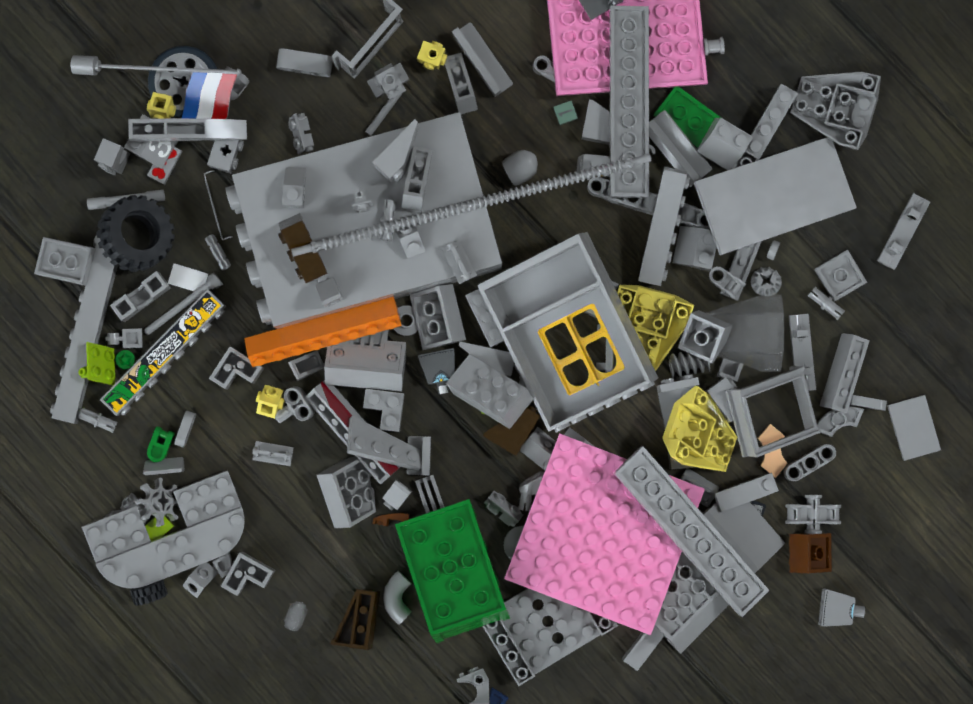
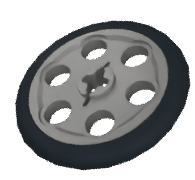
(178, 55)

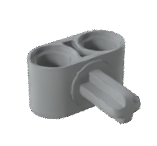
(294, 407)

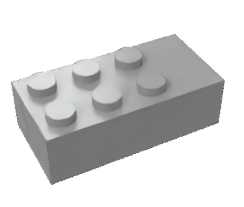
(489, 391)

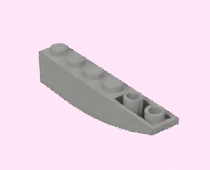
(767, 125)
(186, 129)

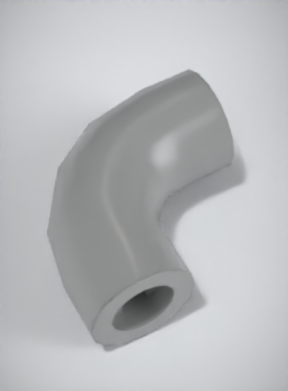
(393, 597)

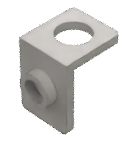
(200, 578)

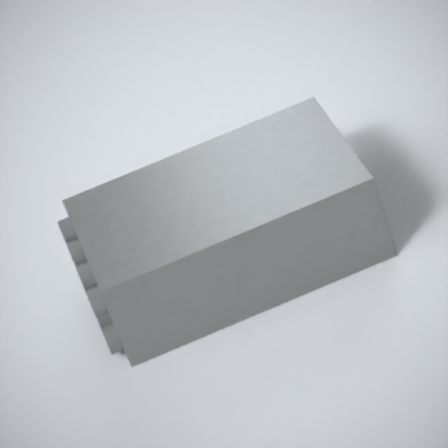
(369, 267)

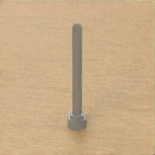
(212, 282)

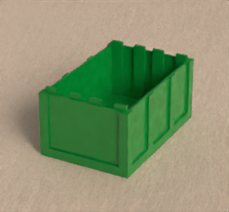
(451, 570)

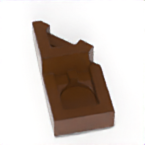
(385, 519)

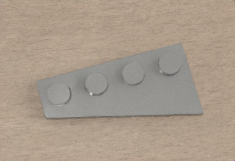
(378, 445)

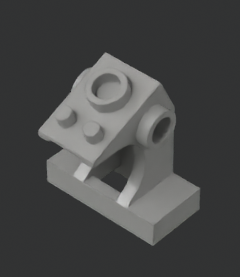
(389, 81)
(482, 688)

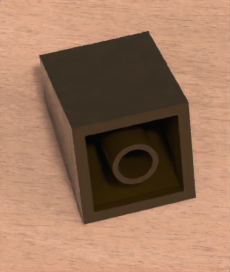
(514, 438)

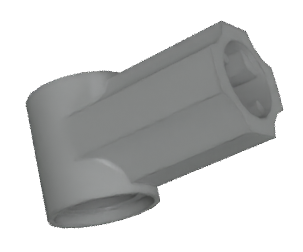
(548, 72)

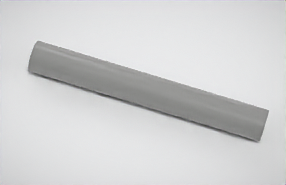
(381, 115)

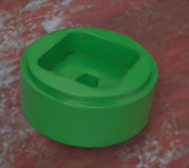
(125, 359)

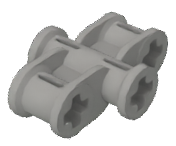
(813, 514)

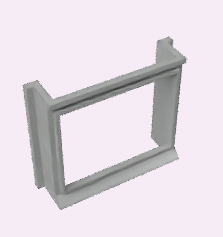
(349, 66)
(742, 417)

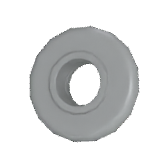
(412, 328)

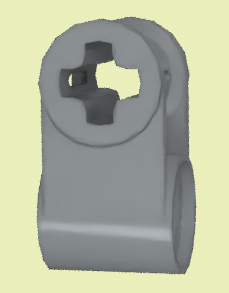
(727, 282)

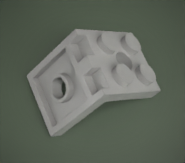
(672, 391)

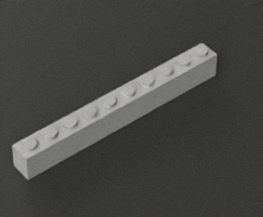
(87, 329)

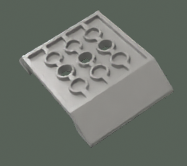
(689, 607)
(528, 644)

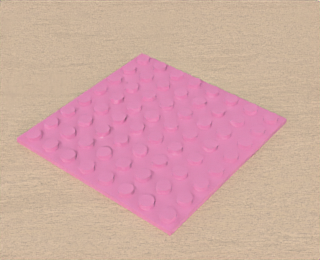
(594, 540)

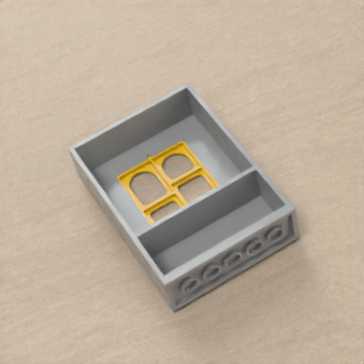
(551, 292)

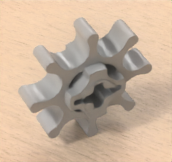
(158, 502)

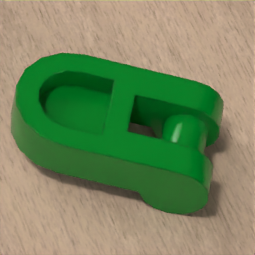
(157, 452)

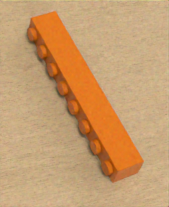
(322, 332)

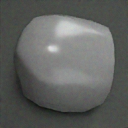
(520, 166)

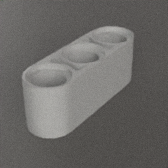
(304, 62)
(819, 461)

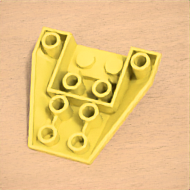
(656, 317)
(699, 432)

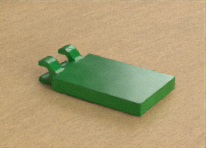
(688, 114)

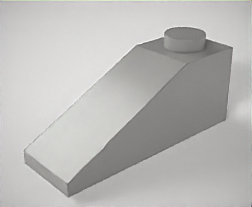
(460, 84)
(417, 178)
(497, 359)
(746, 492)

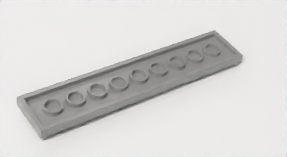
(629, 98)
(691, 531)

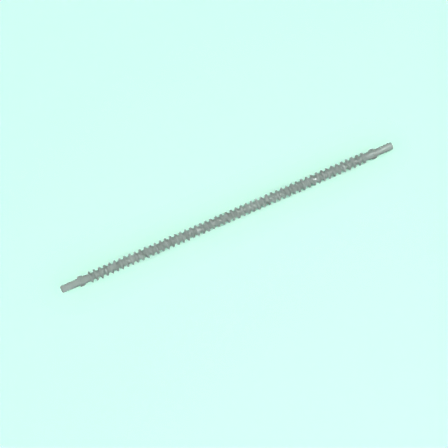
(473, 204)

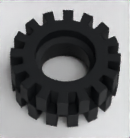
(149, 593)

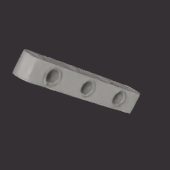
(689, 214)

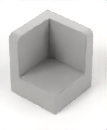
(730, 369)

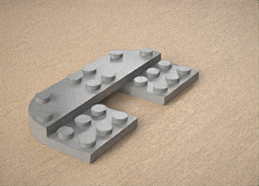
(134, 561)

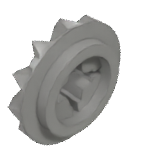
(767, 289)

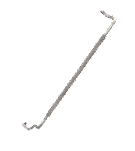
(213, 206)

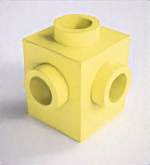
(428, 49)
(161, 106)
(270, 401)

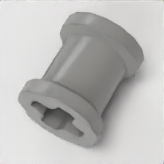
(714, 46)

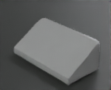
(168, 465)
(710, 488)

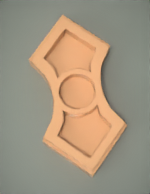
(773, 461)

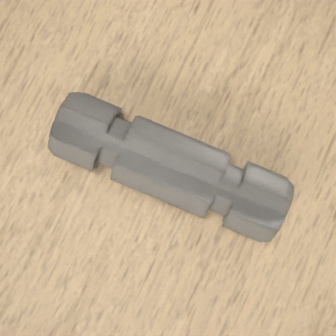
(217, 252)

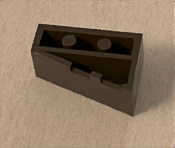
(296, 235)
(359, 621)

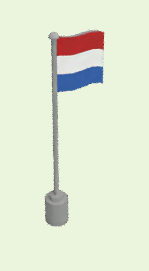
(206, 94)

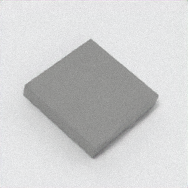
(840, 275)

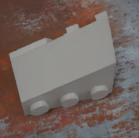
(347, 492)

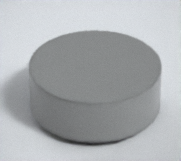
(773, 250)

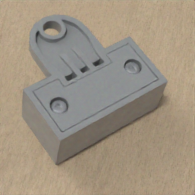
(367, 363)

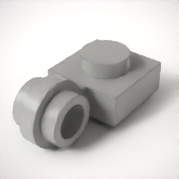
(131, 338)

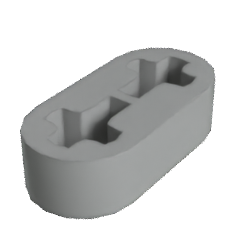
(868, 402)
(185, 429)

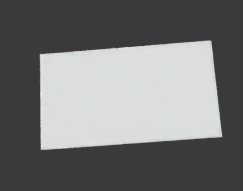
(187, 277)

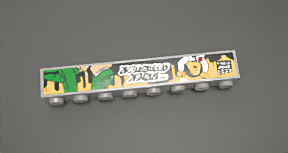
(163, 353)

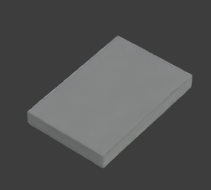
(64, 261)
(914, 427)

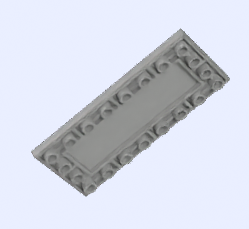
(775, 195)

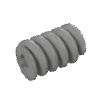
(686, 364)

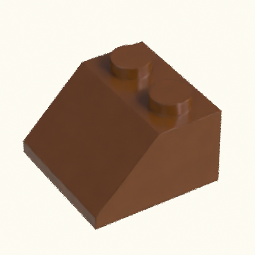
(810, 553)

